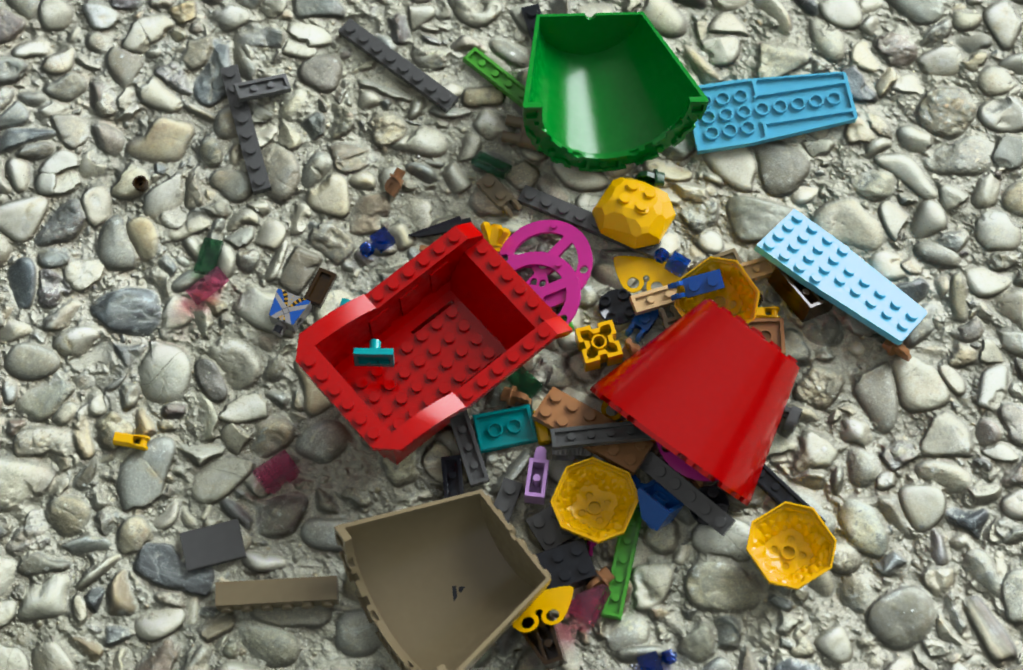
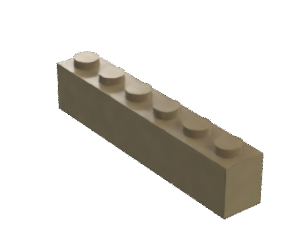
(277, 593)

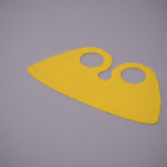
(638, 267)
(550, 599)

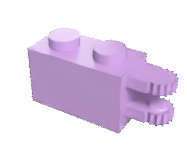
(537, 477)

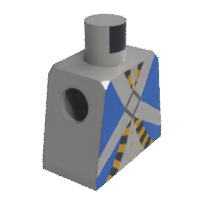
(288, 312)

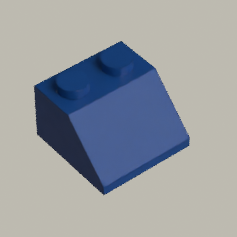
(657, 505)

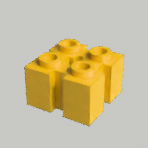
(605, 336)

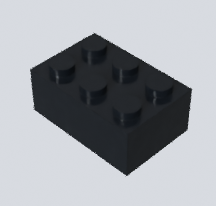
(568, 565)

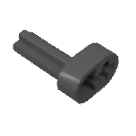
(793, 416)

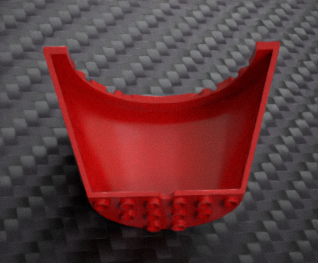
(707, 394)

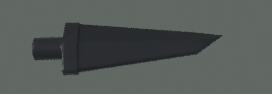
(440, 228)

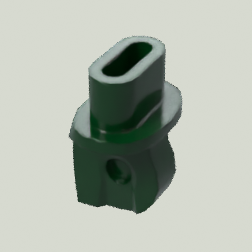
(653, 178)

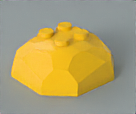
(633, 213)

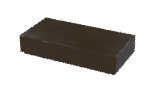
(320, 287)

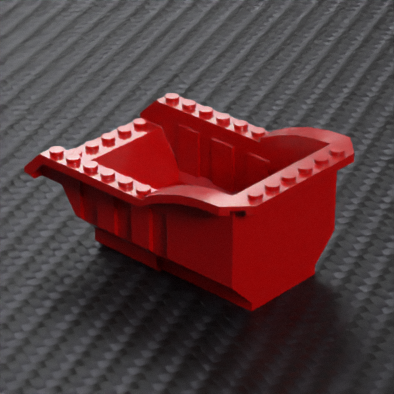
(455, 331)

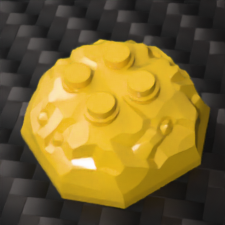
(738, 296)
(594, 500)
(791, 545)

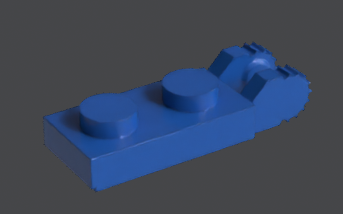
(698, 284)
(644, 323)

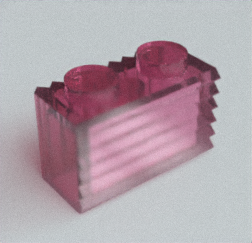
(276, 472)

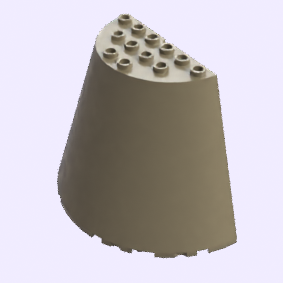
(407, 573)

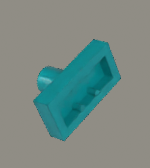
(374, 355)

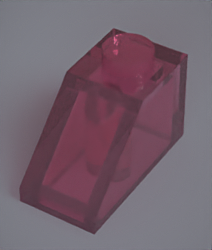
(207, 285)
(589, 604)

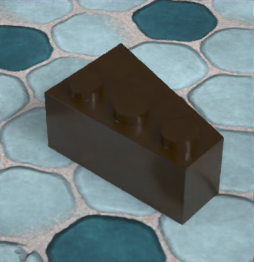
(798, 297)
(545, 641)

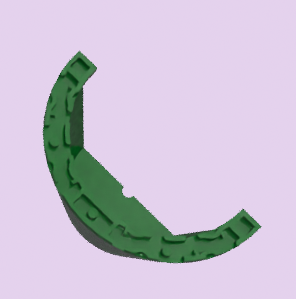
(606, 91)

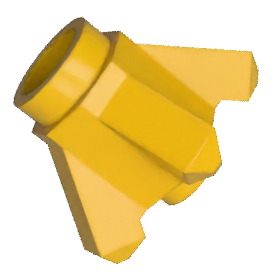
(495, 234)

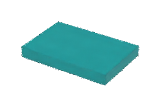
(505, 428)

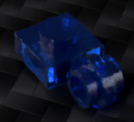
(381, 240)
(675, 264)
(652, 662)

